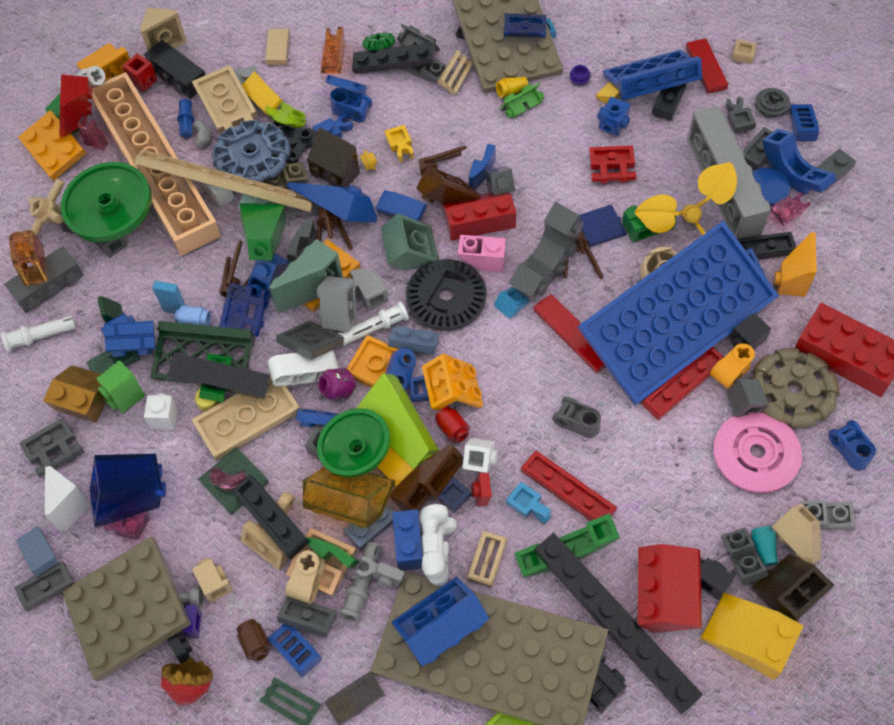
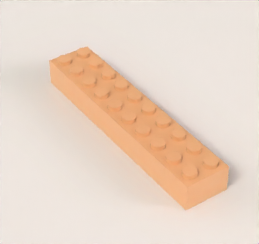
(173, 196)

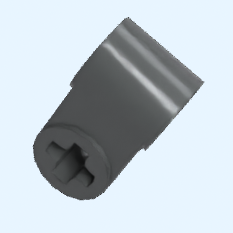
(574, 414)

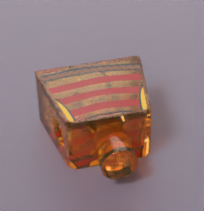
(25, 249)

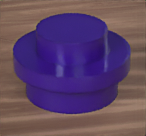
(580, 75)

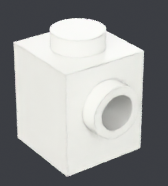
(161, 412)
(479, 455)

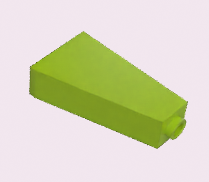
(406, 428)

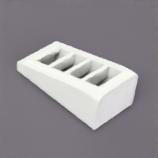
(219, 195)

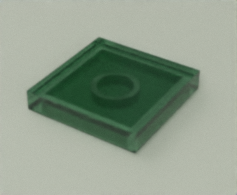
(231, 464)

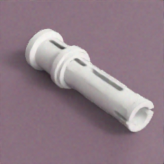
(92, 73)
(384, 319)
(27, 335)

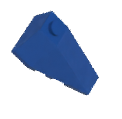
(344, 202)

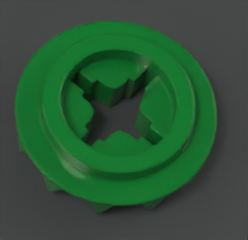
(378, 41)

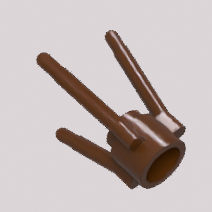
(432, 160)
(328, 221)
(584, 248)
(228, 276)

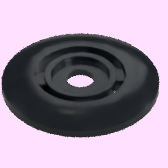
(435, 277)

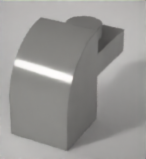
(369, 288)

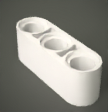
(297, 369)

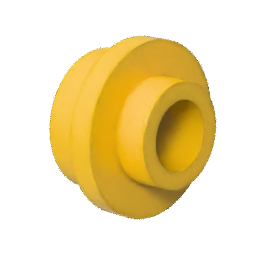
(368, 160)

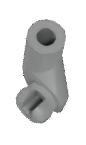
(204, 134)

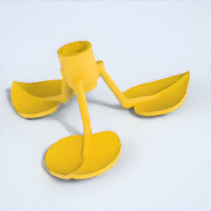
(659, 210)

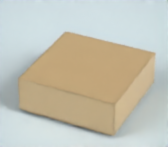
(744, 51)

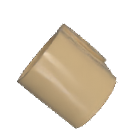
(305, 579)

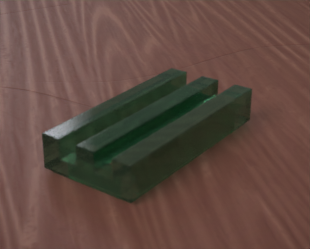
(270, 691)

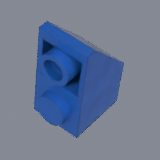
(265, 272)

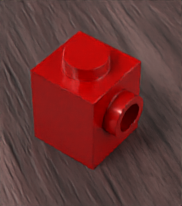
(140, 72)

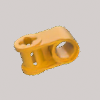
(733, 365)

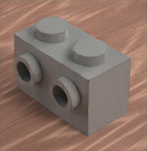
(337, 303)

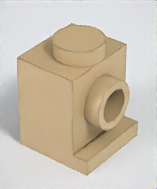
(212, 579)

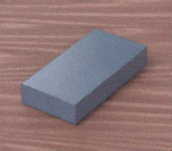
(37, 551)

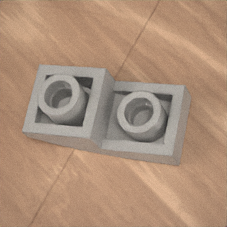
(832, 515)

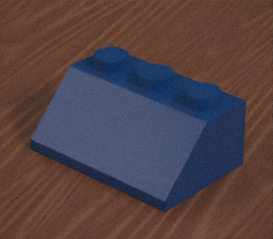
(440, 621)

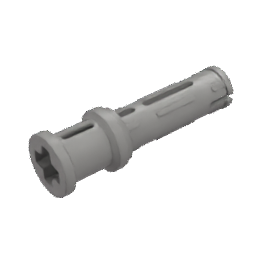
(357, 593)

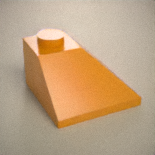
(798, 269)

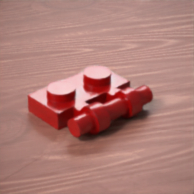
(612, 158)

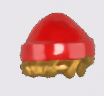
(186, 681)

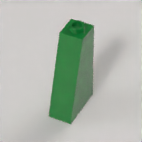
(262, 229)

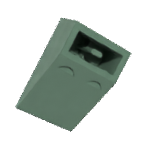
(302, 277)

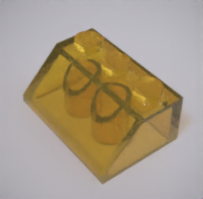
(352, 499)

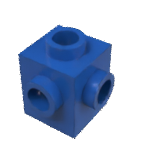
(614, 116)

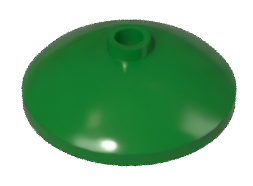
(347, 434)

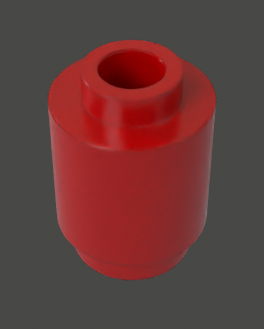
(452, 424)

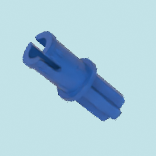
(185, 118)

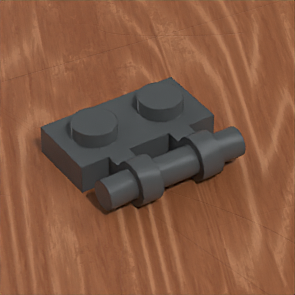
(48, 441)

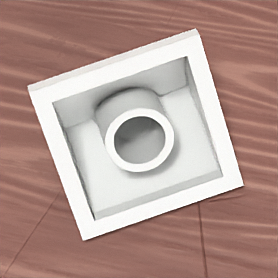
(62, 500)

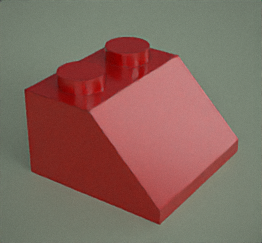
(73, 102)

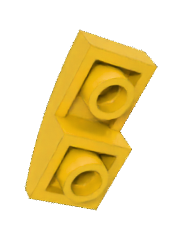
(261, 93)

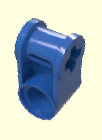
(349, 103)
(851, 440)

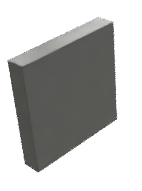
(310, 340)

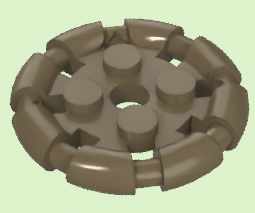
(805, 379)

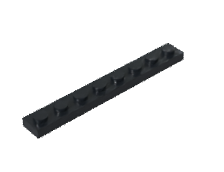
(621, 625)

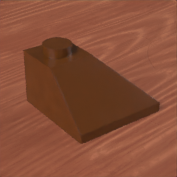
(444, 187)

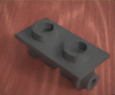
(412, 36)

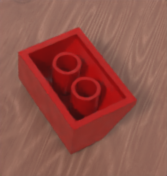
(480, 216)
(669, 588)

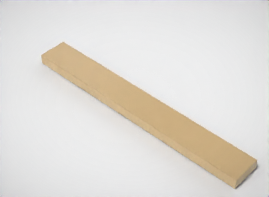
(223, 180)

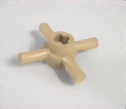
(45, 209)

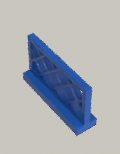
(654, 74)

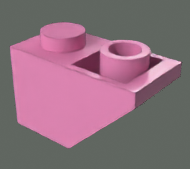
(483, 252)

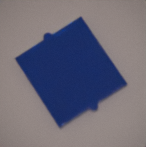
(602, 225)

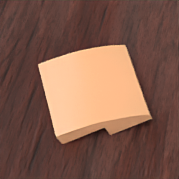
(334, 568)

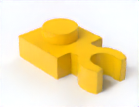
(399, 141)

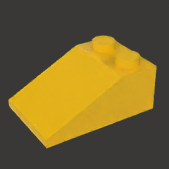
(752, 634)

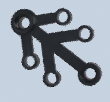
(301, 138)

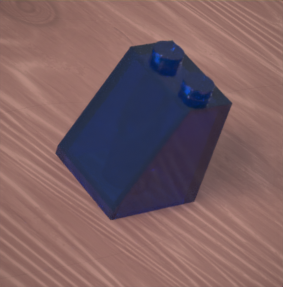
(124, 486)

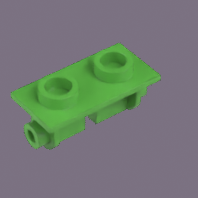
(528, 95)

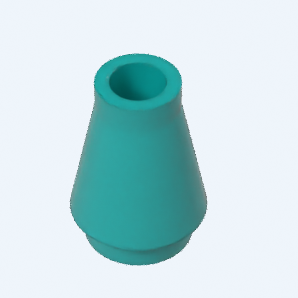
(765, 544)

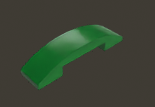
(581, 542)

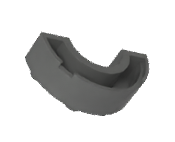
(552, 252)

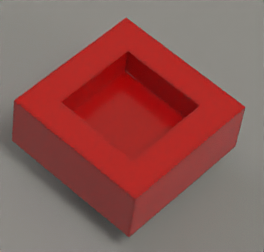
(481, 489)

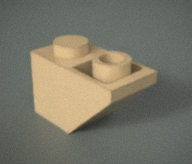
(801, 532)

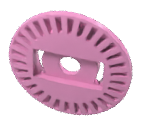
(774, 469)

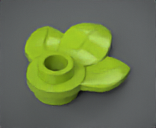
(287, 115)

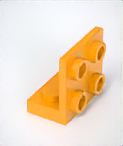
(108, 59)
(451, 381)

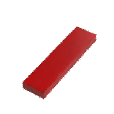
(565, 326)
(681, 385)
(566, 487)

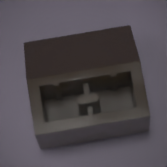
(793, 587)

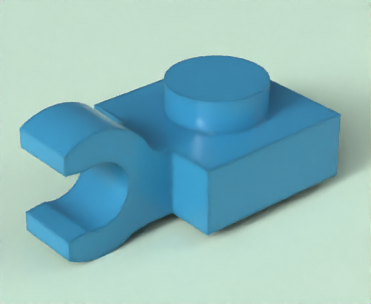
(526, 501)

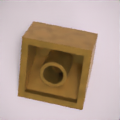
(76, 394)

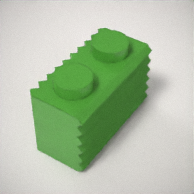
(119, 387)

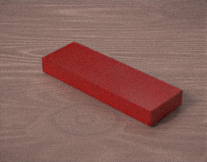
(712, 75)

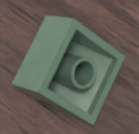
(408, 243)

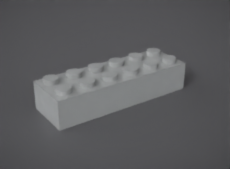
(716, 144)

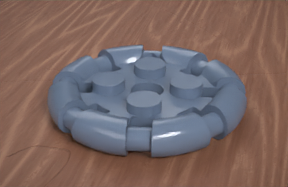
(246, 137)

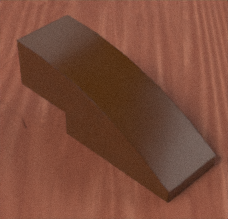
(427, 479)

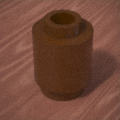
(253, 640)

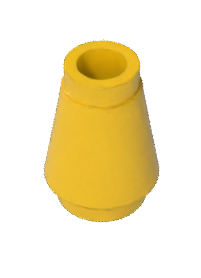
(510, 85)

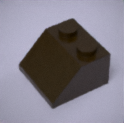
(333, 159)

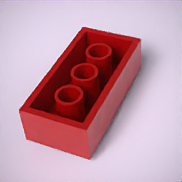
(850, 349)

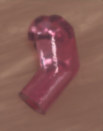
(224, 480)

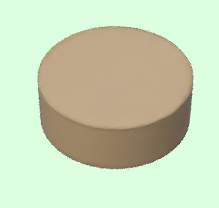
(286, 501)

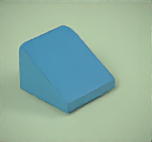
(511, 302)

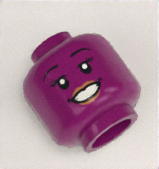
(336, 384)

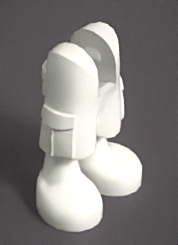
(435, 551)

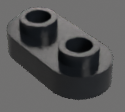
(180, 647)

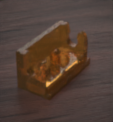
(333, 52)

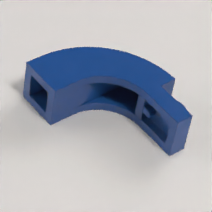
(785, 157)

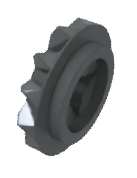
(776, 97)

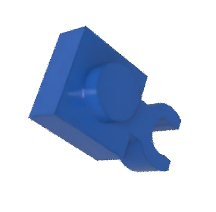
(335, 127)

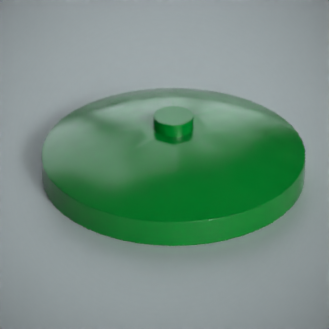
(106, 201)

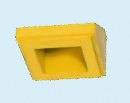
(608, 91)

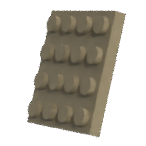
(125, 608)

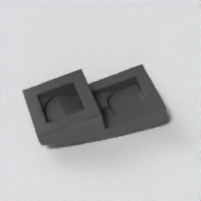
(302, 238)

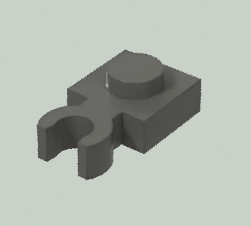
(739, 117)

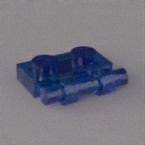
(237, 308)

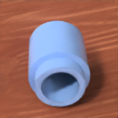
(193, 315)

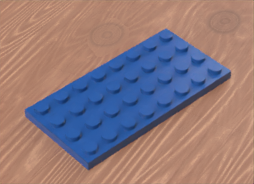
(677, 312)

